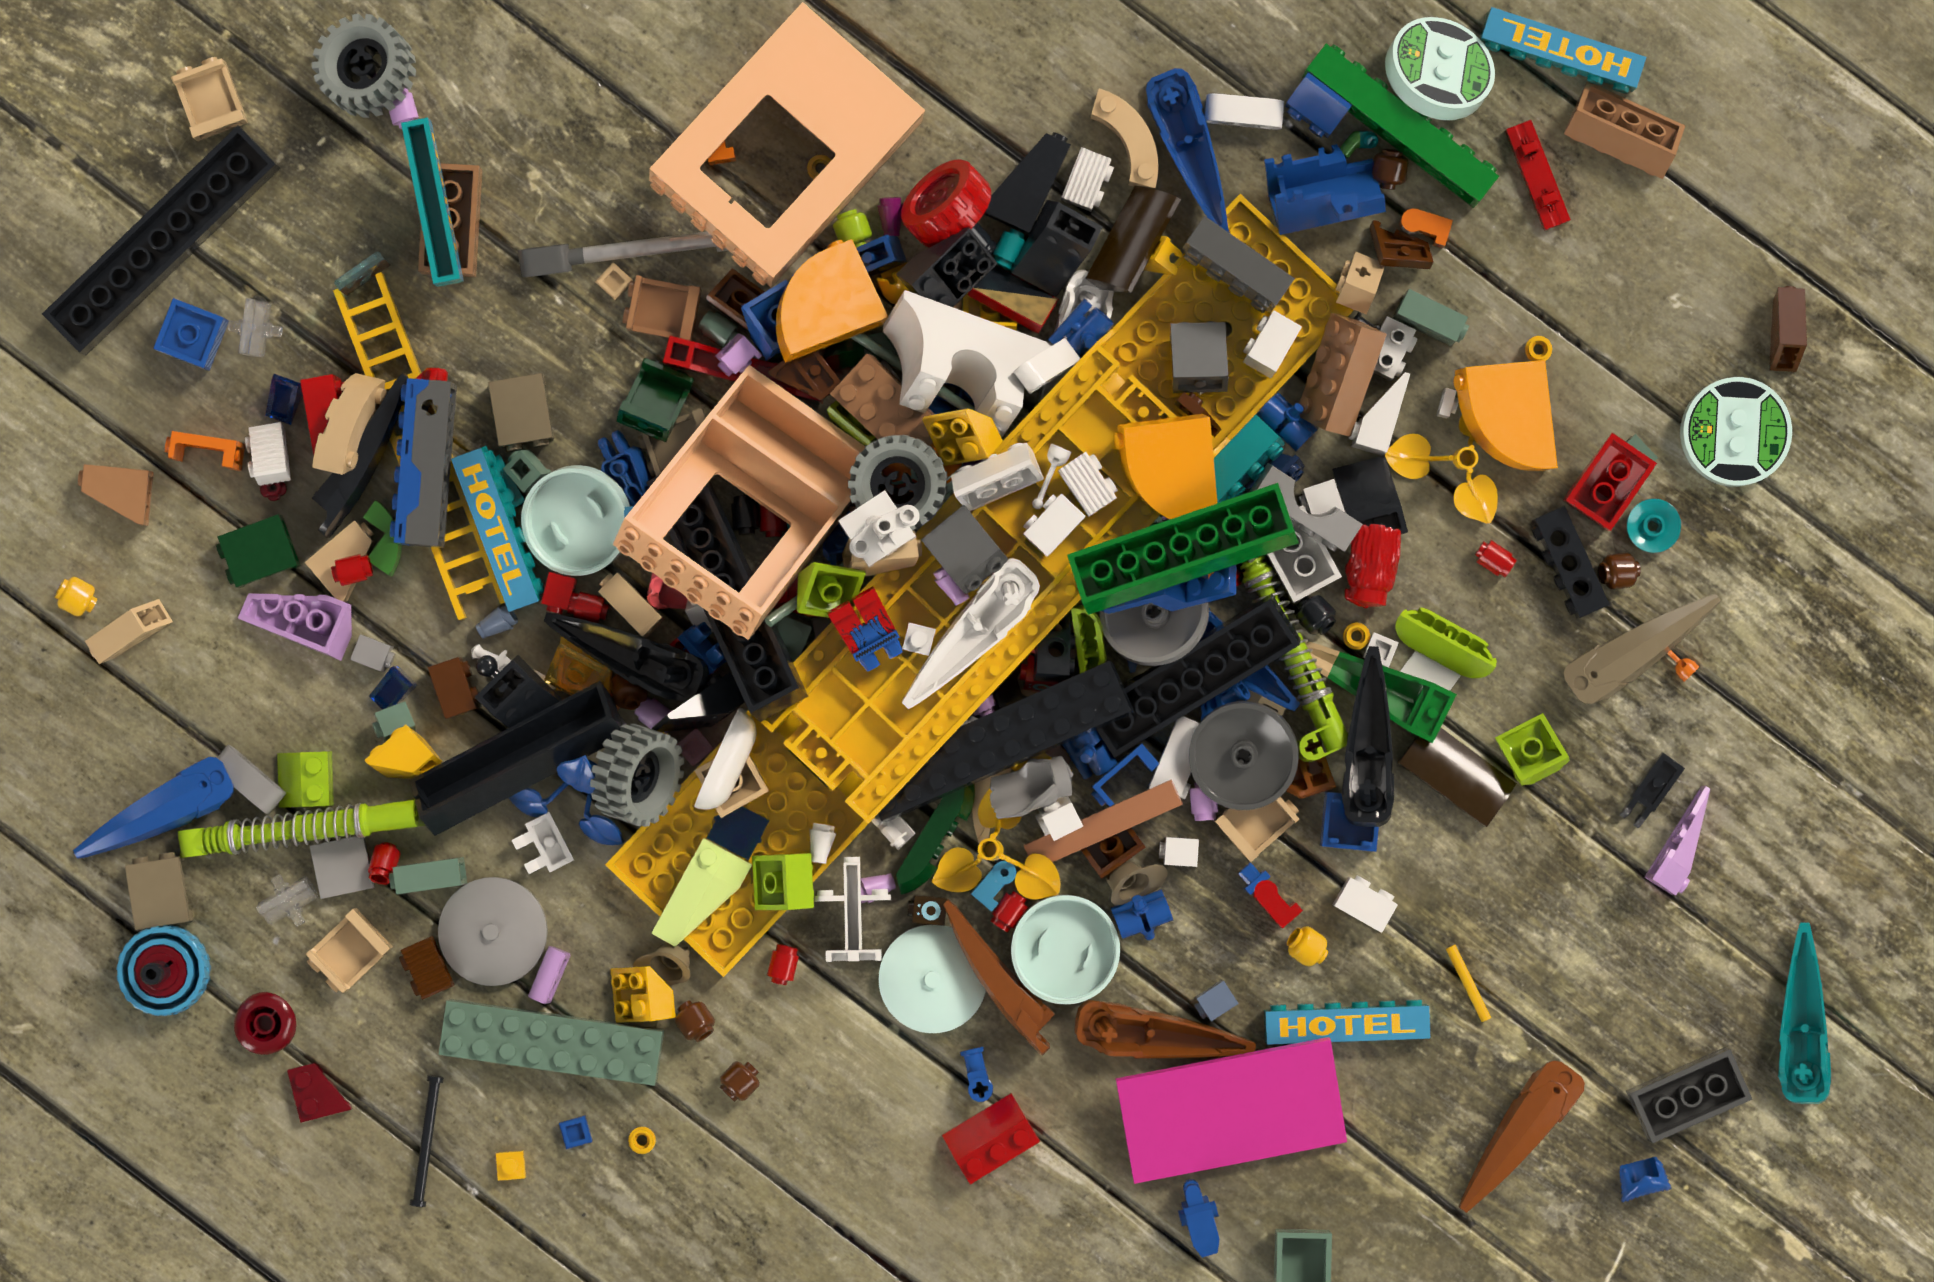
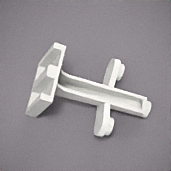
(879, 528)
(853, 921)

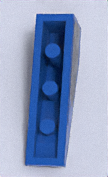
(881, 254)

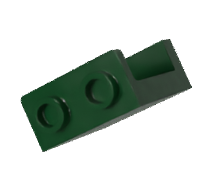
(655, 399)
(257, 551)

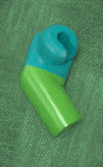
(1359, 139)

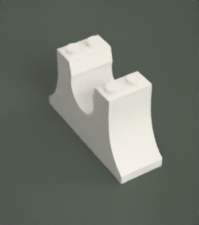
(959, 349)

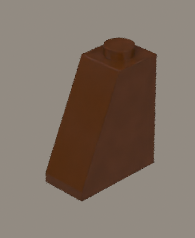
(1788, 329)

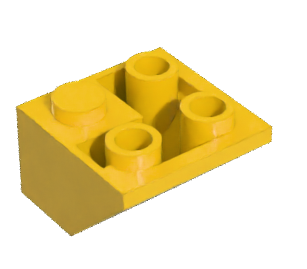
(962, 435)
(403, 755)
(641, 995)

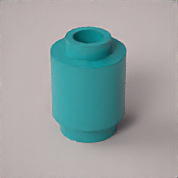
(1009, 248)

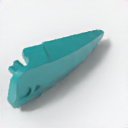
(1803, 1032)

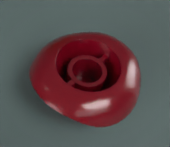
(264, 1023)

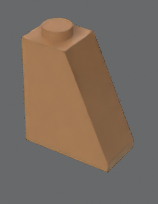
(119, 489)

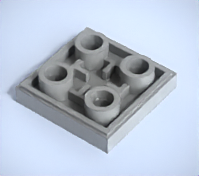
(341, 866)

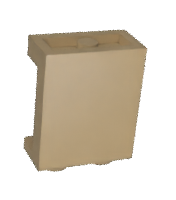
(209, 98)
(1257, 828)
(348, 951)

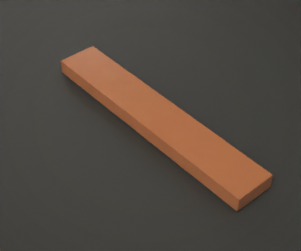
(1109, 822)

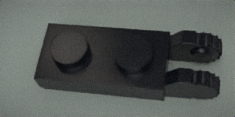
(1653, 787)

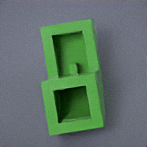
(386, 553)

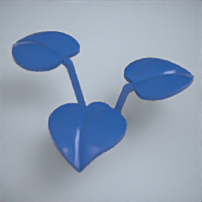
(578, 775)

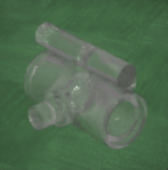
(254, 328)
(287, 900)

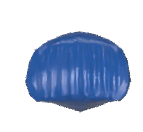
(1643, 1178)

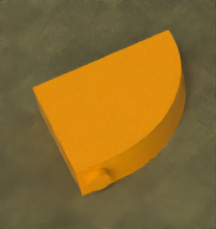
(827, 302)
(1509, 412)
(1170, 463)

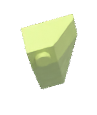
(705, 885)

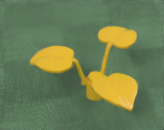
(1474, 498)
(960, 872)

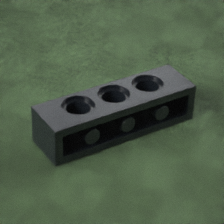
(1594, 596)
(1051, 668)

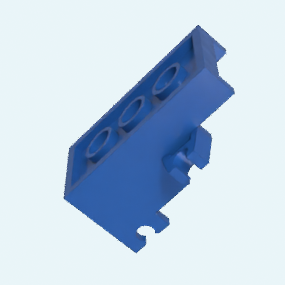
(1321, 190)

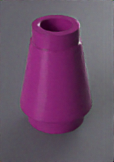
(890, 215)

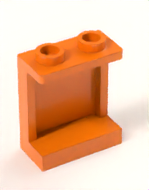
(232, 449)

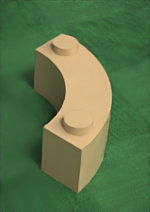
(1134, 134)
(347, 420)

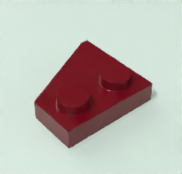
(314, 1093)

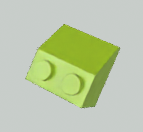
(306, 779)
(783, 881)

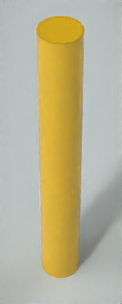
(1468, 983)

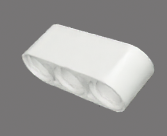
(1244, 111)
(1047, 365)

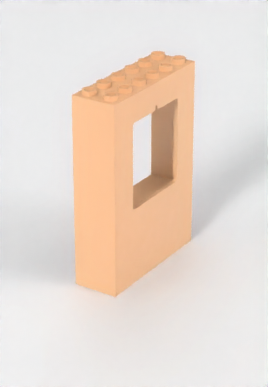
(834, 97)
(774, 454)

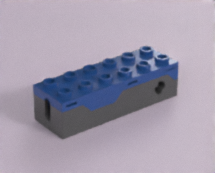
(424, 460)

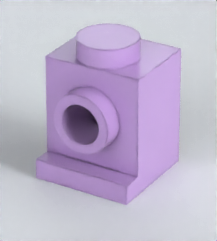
(737, 355)

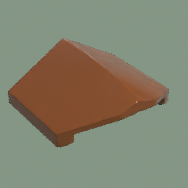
(1311, 776)

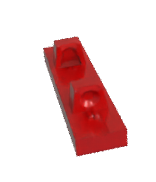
(1537, 175)

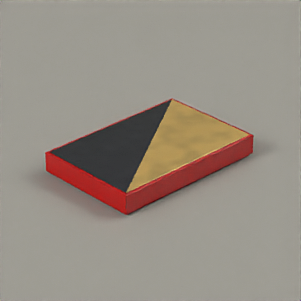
(1014, 298)

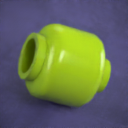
(852, 226)

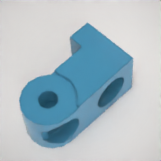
(991, 884)

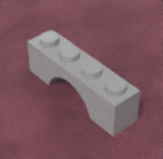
(1334, 525)

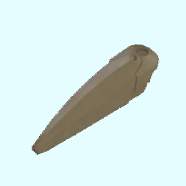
(1623, 659)

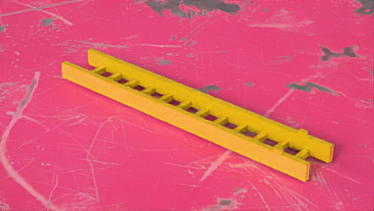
(367, 368)

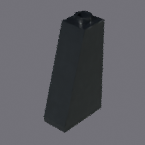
(1025, 190)

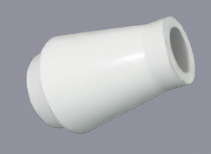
(821, 842)

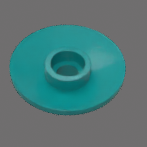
(1667, 523)

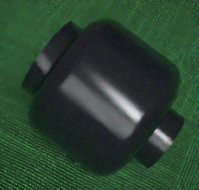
(1315, 615)

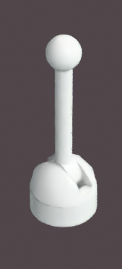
(1057, 457)

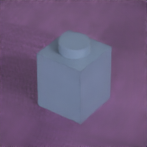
(1215, 1001)

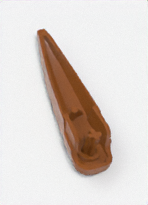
(1009, 994)
(1150, 1034)
(1531, 1116)

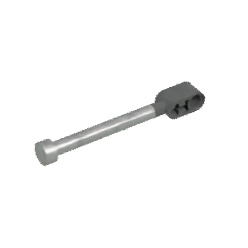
(560, 258)

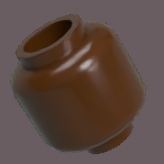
(1390, 168)
(1619, 571)
(626, 694)
(695, 1021)
(739, 1081)

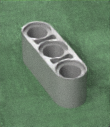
(251, 780)

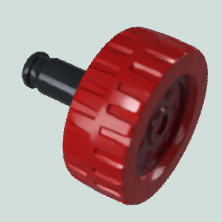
(946, 203)

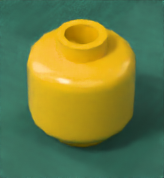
(75, 596)
(1307, 946)

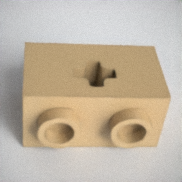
(1359, 282)

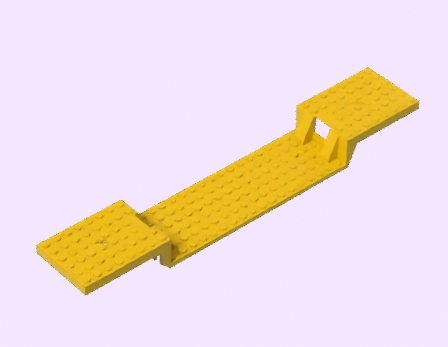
(854, 719)

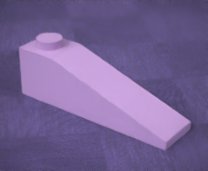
(308, 620)
(1677, 855)

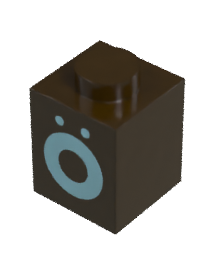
(927, 910)

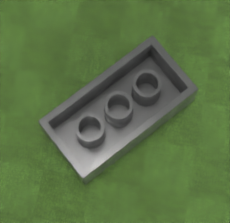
(1236, 265)
(1689, 1095)

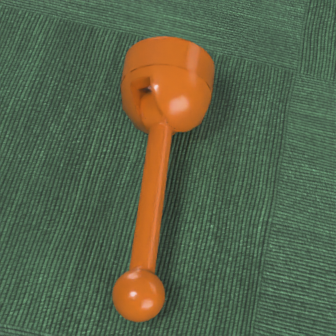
(1684, 667)

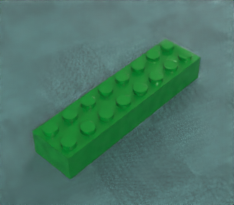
(1403, 127)
(1182, 548)

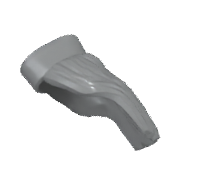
(1031, 787)

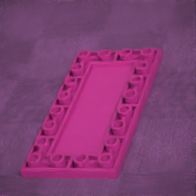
(1231, 1110)

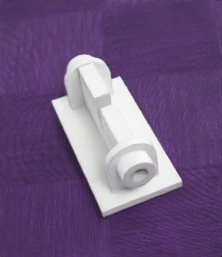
(896, 830)

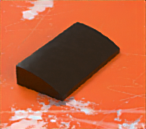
(1132, 239)
(1458, 775)

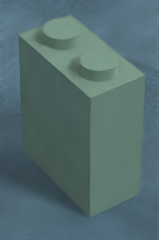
(1431, 318)
(428, 875)

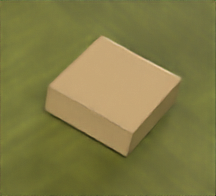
(614, 281)

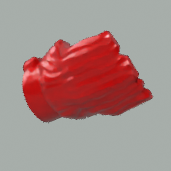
(1372, 565)

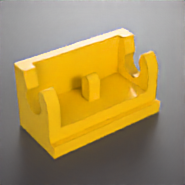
(1159, 260)

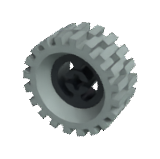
(354, 46)
(869, 467)
(637, 775)

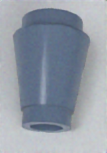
(497, 622)

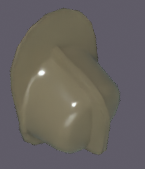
(1134, 880)
(668, 962)

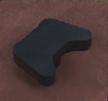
(1009, 690)

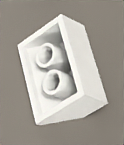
(996, 476)
(1304, 565)

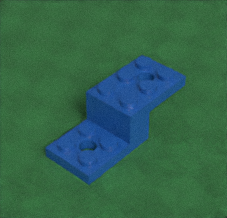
(1189, 593)

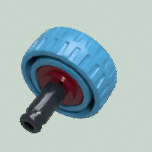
(163, 970)

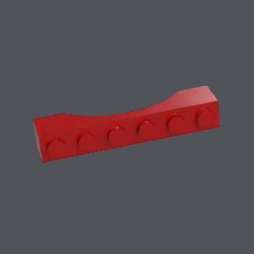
(702, 359)

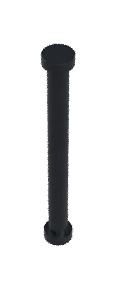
(426, 1141)

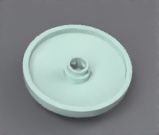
(929, 980)

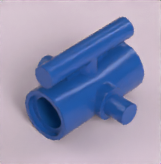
(1083, 331)
(1286, 421)
(1090, 750)
(1142, 915)

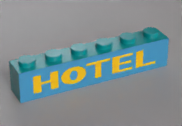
(1563, 50)
(432, 202)
(497, 528)
(1347, 1023)

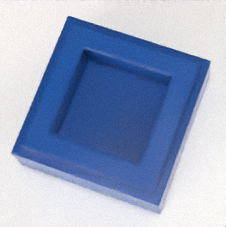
(575, 1132)

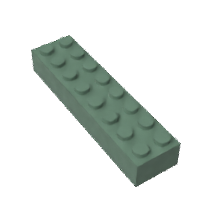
(551, 1042)

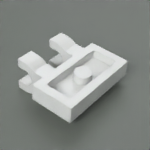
(548, 842)

